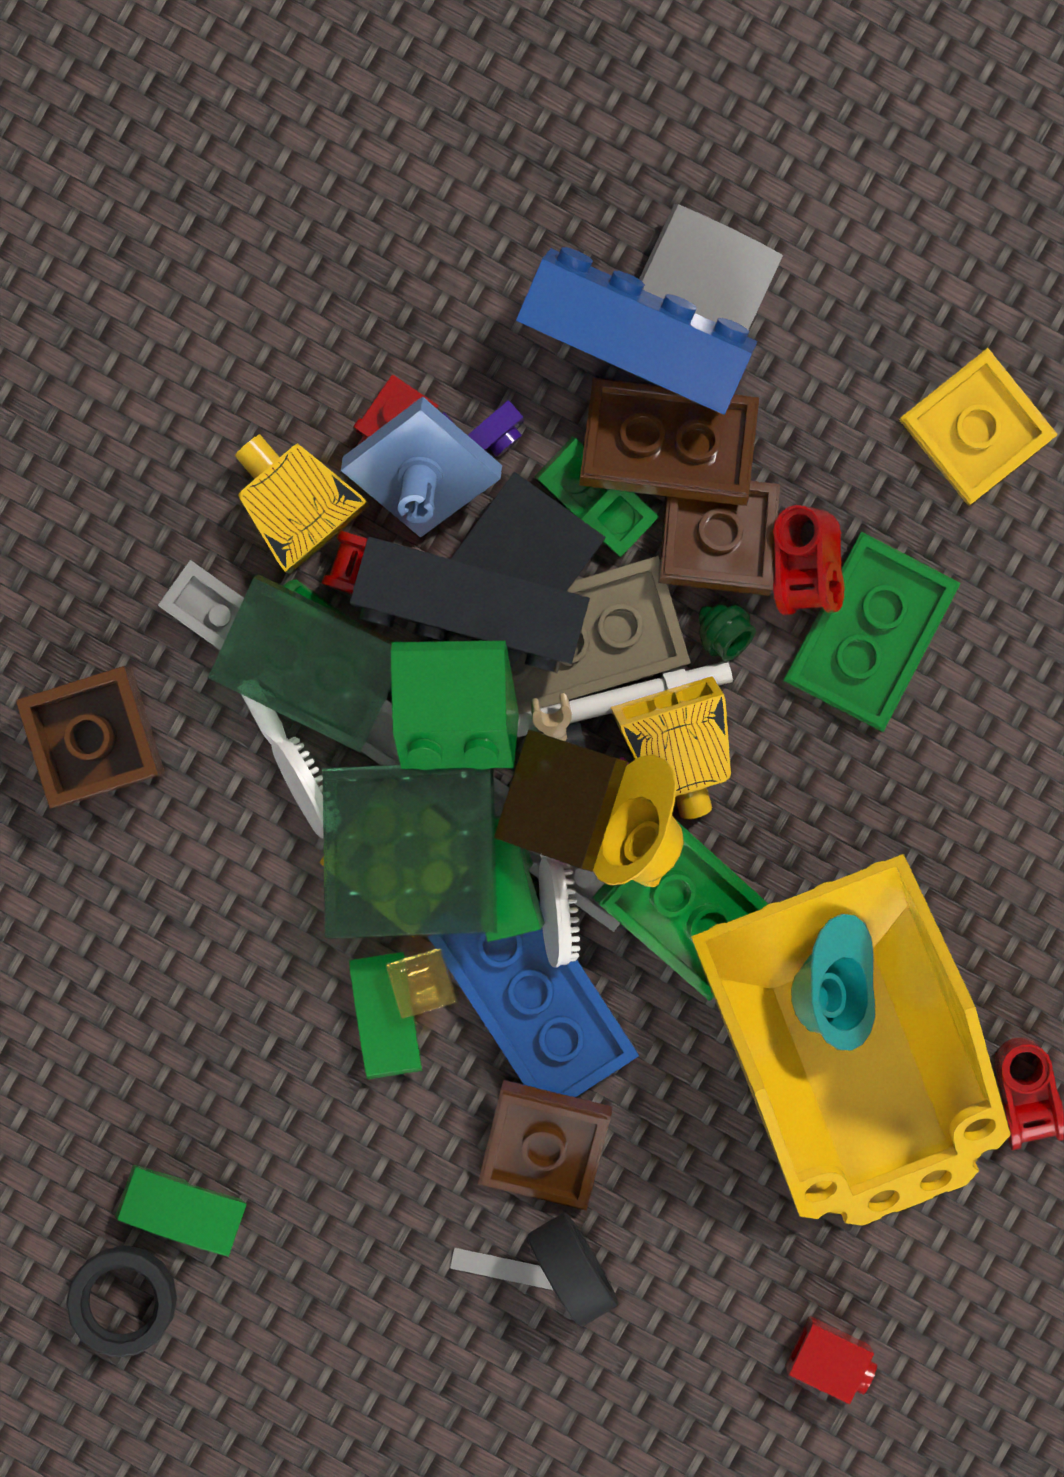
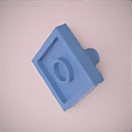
(421, 467)

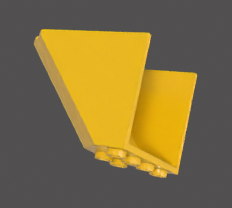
(873, 1122)

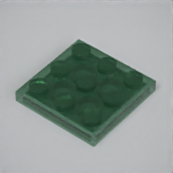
(408, 852)

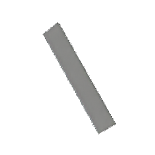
(499, 1268)

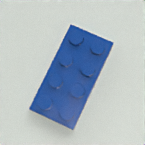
(539, 1014)

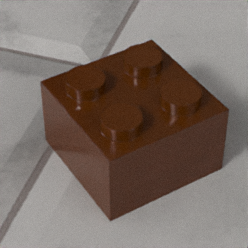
(90, 737)

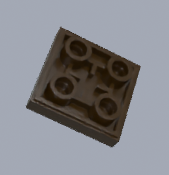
(560, 800)

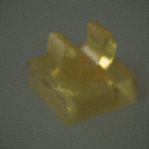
(421, 983)

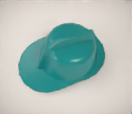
(835, 984)

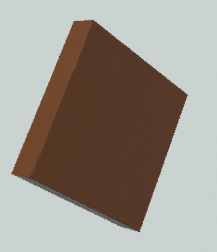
(721, 542)
(545, 1145)

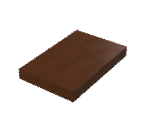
(667, 444)

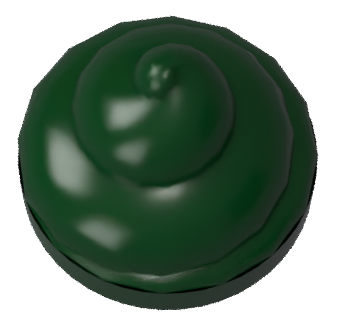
(725, 630)

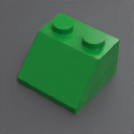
(453, 705)

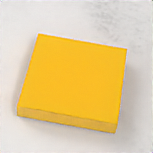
(978, 426)

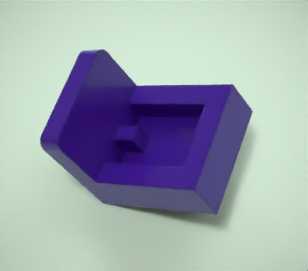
(498, 430)

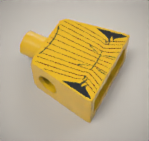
(295, 501)
(688, 731)

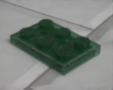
(306, 663)

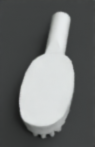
(292, 764)
(556, 911)

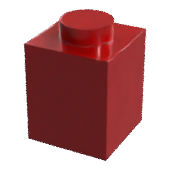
(832, 1361)

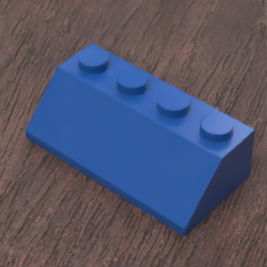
(637, 329)

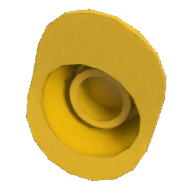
(641, 832)

